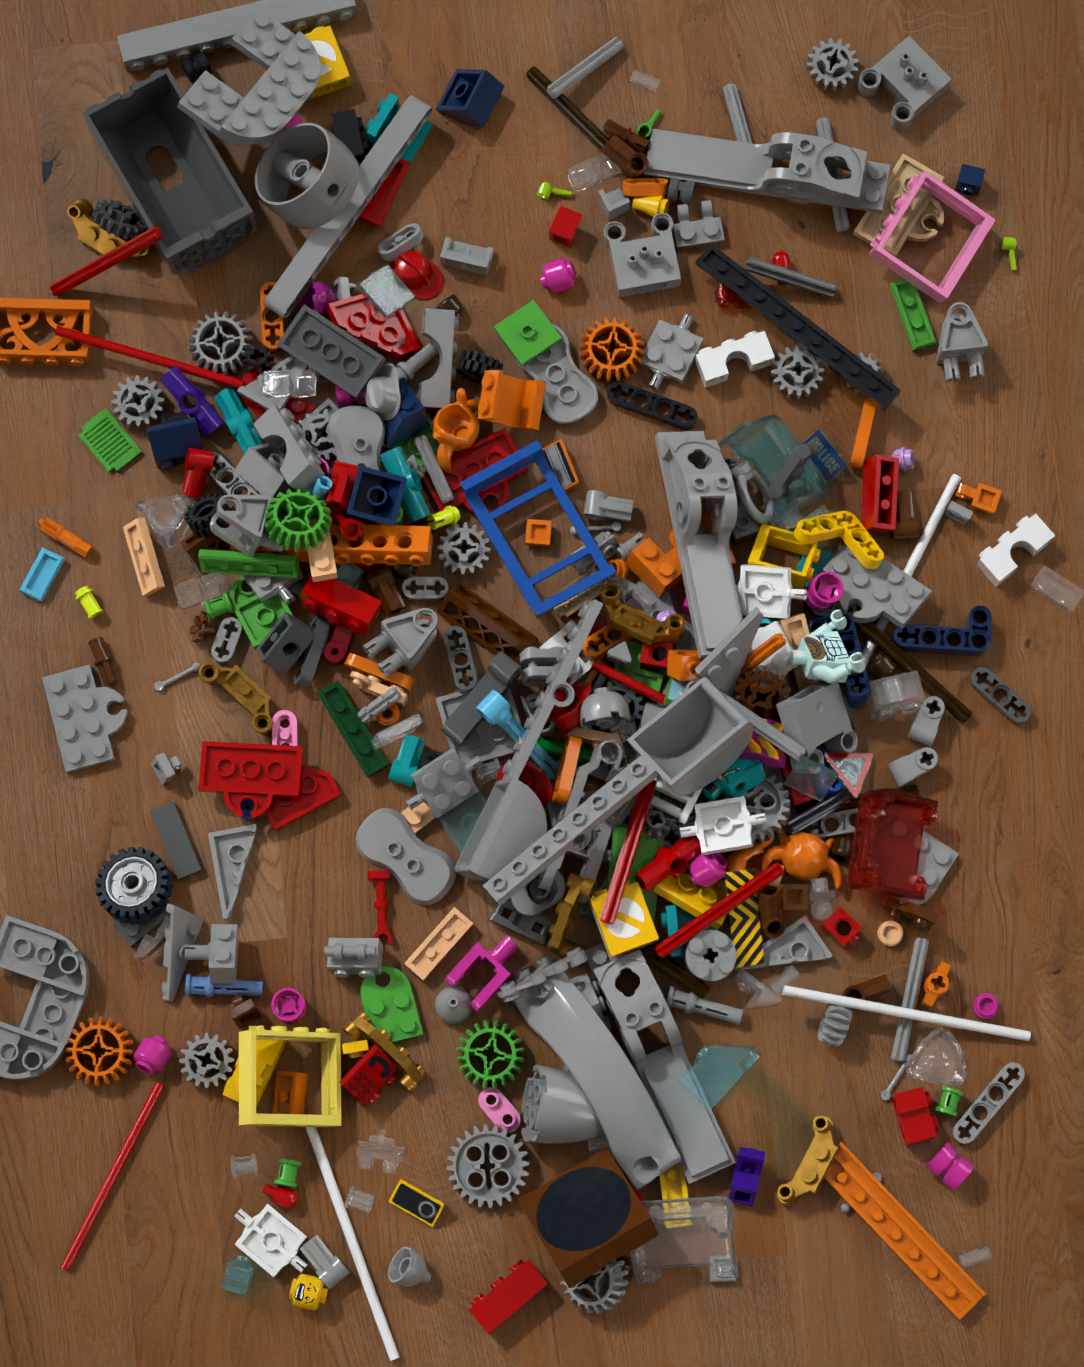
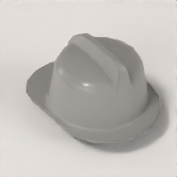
(384, 393)
(533, 900)

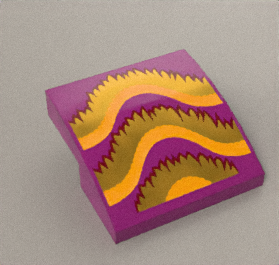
(764, 750)

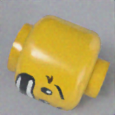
(307, 1292)

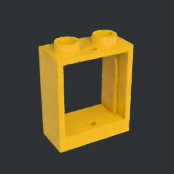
(785, 540)

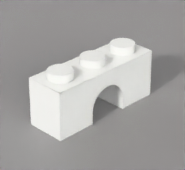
(752, 349)
(1030, 534)

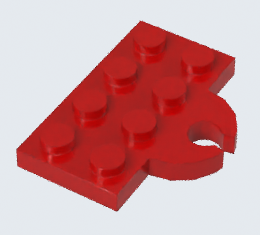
(471, 461)
(250, 773)

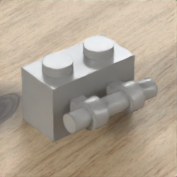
(354, 957)

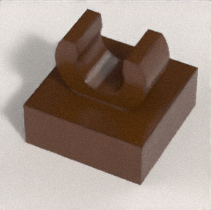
(244, 1011)

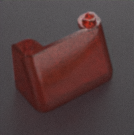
(889, 843)

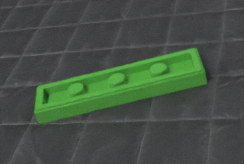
(239, 563)

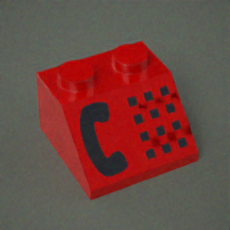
(370, 1076)

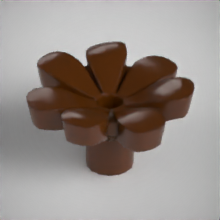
(201, 627)

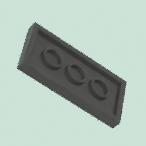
(330, 351)

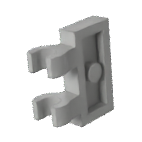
(699, 232)

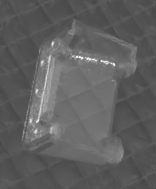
(689, 1236)

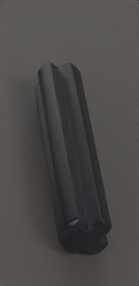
(818, 811)

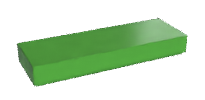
(912, 315)

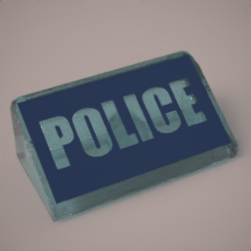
(828, 460)

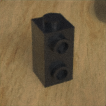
(348, 129)

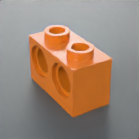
(683, 664)

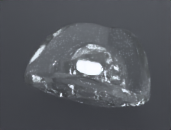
(165, 517)
(938, 1059)

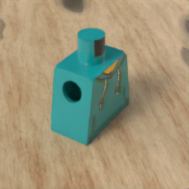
(737, 779)

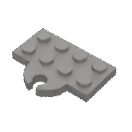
(877, 591)
(83, 717)

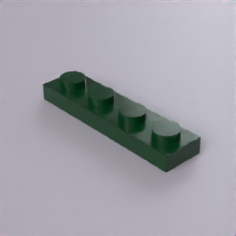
(352, 728)

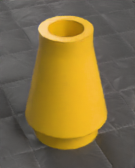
(651, 204)

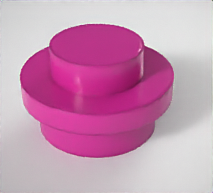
(985, 1006)

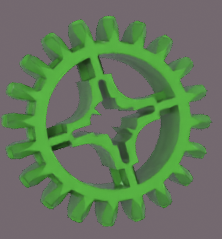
(296, 528)
(494, 1033)

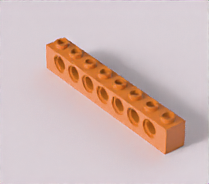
(393, 538)

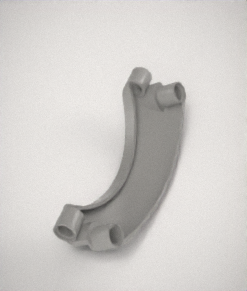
(605, 1076)

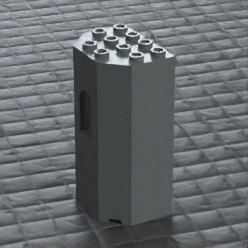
(198, 217)

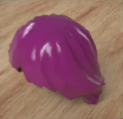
(318, 298)

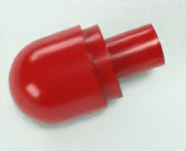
(783, 260)
(281, 1196)

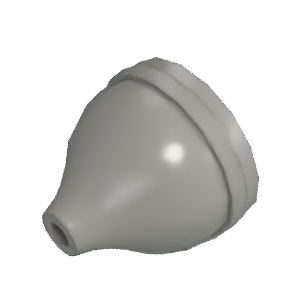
(453, 1005)
(408, 1268)

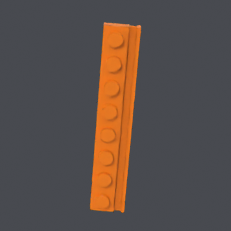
(902, 1233)

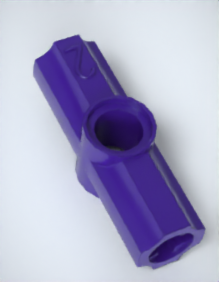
(180, 388)

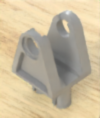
(961, 342)
(246, 523)
(405, 639)

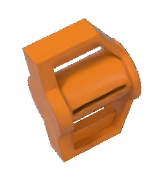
(936, 984)

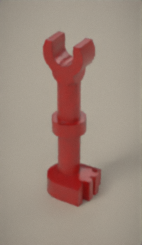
(349, 527)
(381, 904)

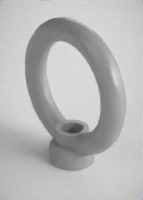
(743, 473)

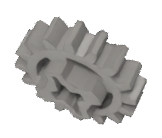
(843, 67)
(787, 372)
(129, 406)
(309, 427)
(454, 549)
(202, 1072)

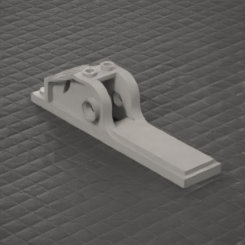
(751, 170)
(702, 557)
(686, 1119)

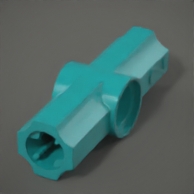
(237, 419)
(412, 500)

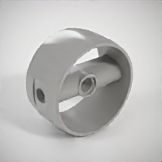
(288, 163)

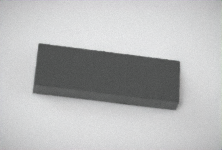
(176, 840)

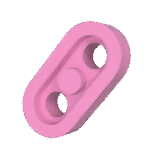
(287, 735)
(499, 1109)

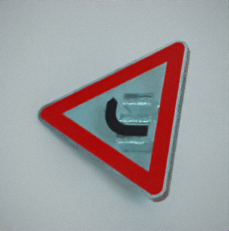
(851, 769)

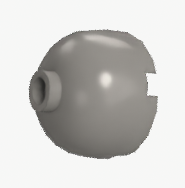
(604, 709)

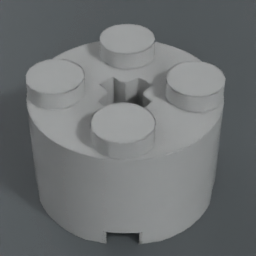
(722, 963)

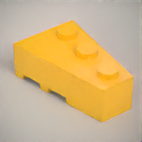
(266, 1060)

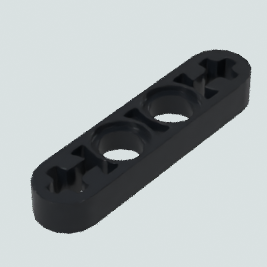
(653, 401)

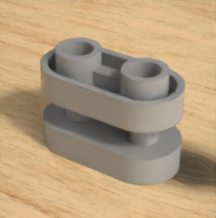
(538, 665)

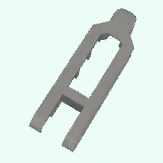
(602, 762)

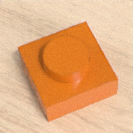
(538, 532)

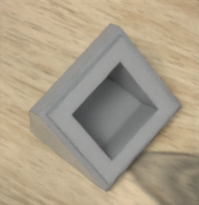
(620, 655)

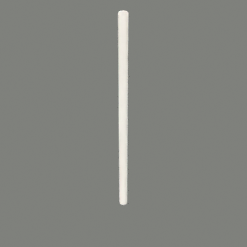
(918, 551)
(906, 1013)
(352, 1243)

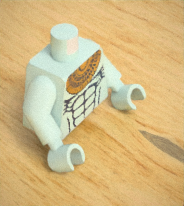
(824, 654)

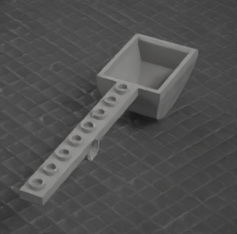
(682, 745)
(513, 812)

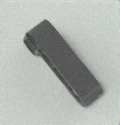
(465, 719)

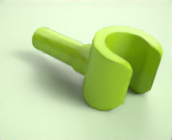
(546, 189)
(1009, 244)

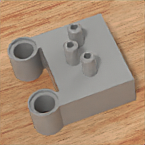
(909, 77)
(646, 262)
(816, 718)

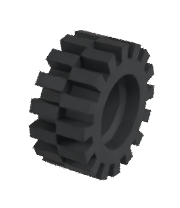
(473, 365)
(201, 513)

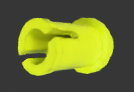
(449, 515)
(88, 601)

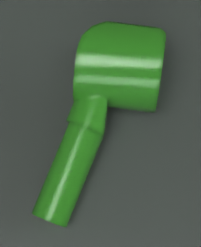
(649, 124)

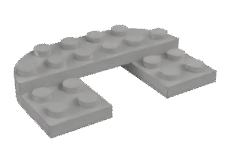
(276, 97)
(55, 1001)

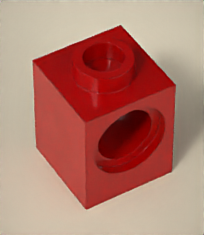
(648, 652)
(836, 918)

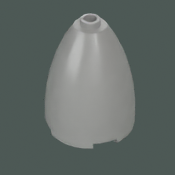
(557, 1109)

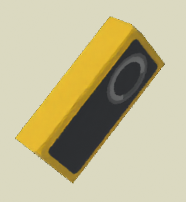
(416, 1203)

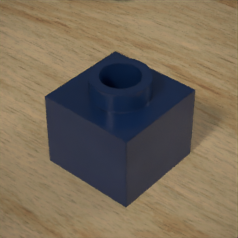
(969, 180)

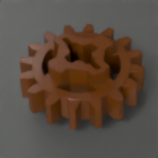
(762, 690)

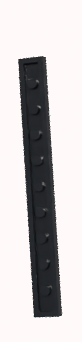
(798, 327)

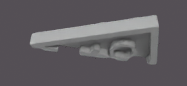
(254, 390)
(727, 659)
(230, 856)
(182, 930)
(795, 945)

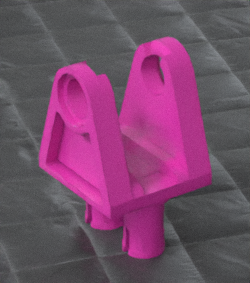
(497, 957)

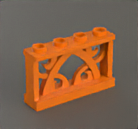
(68, 309)

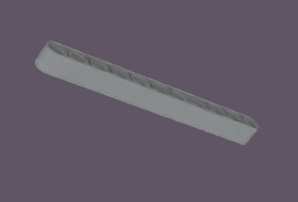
(327, 237)

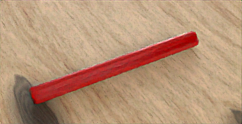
(106, 261)
(627, 853)
(719, 910)

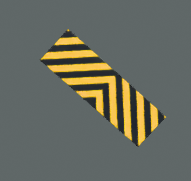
(745, 922)

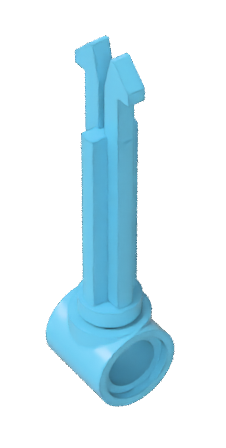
(496, 711)

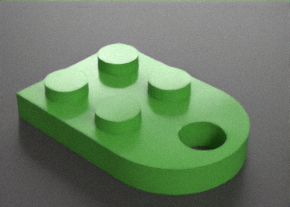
(253, 615)
(392, 1005)

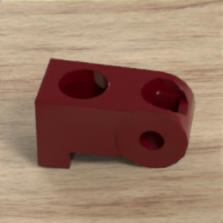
(340, 644)

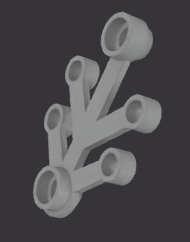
(546, 967)

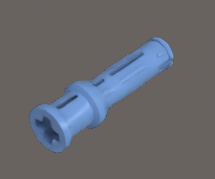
(202, 986)

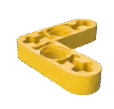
(843, 525)

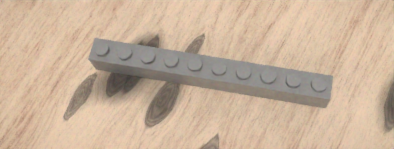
(216, 29)

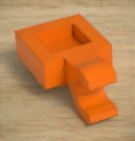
(983, 497)

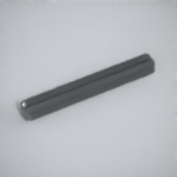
(790, 277)

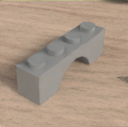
(439, 328)
(300, 465)

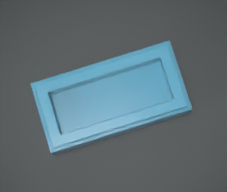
(42, 574)

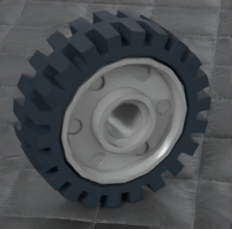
(124, 870)

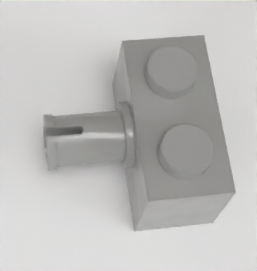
(220, 953)

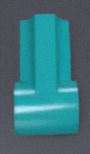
(407, 760)

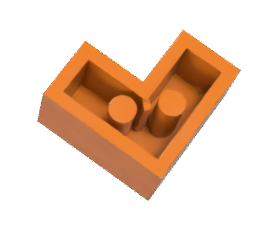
(654, 567)

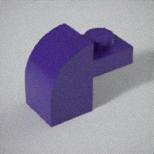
(746, 1176)

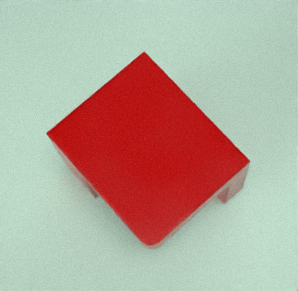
(565, 226)

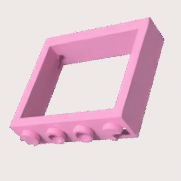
(958, 203)

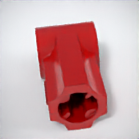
(197, 465)
(343, 480)

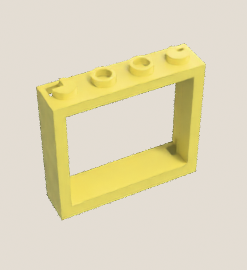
(329, 1077)

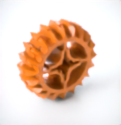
(602, 349)
(99, 1039)

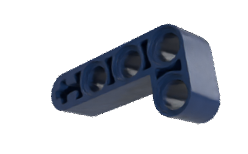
(940, 636)
(851, 642)

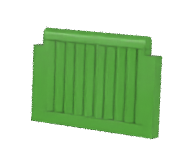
(109, 441)

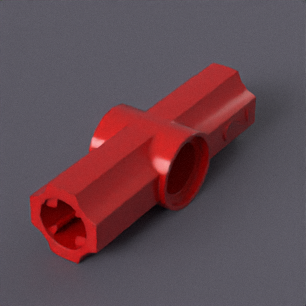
(668, 862)

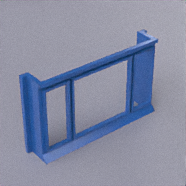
(503, 469)

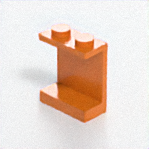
(511, 400)

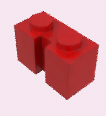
(914, 1115)

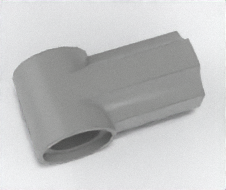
(601, 506)
(328, 1266)

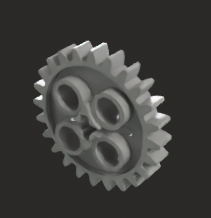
(775, 814)
(464, 1166)

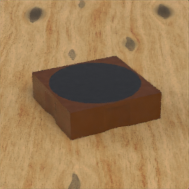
(588, 1217)

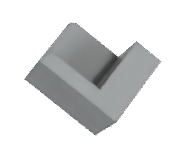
(613, 203)

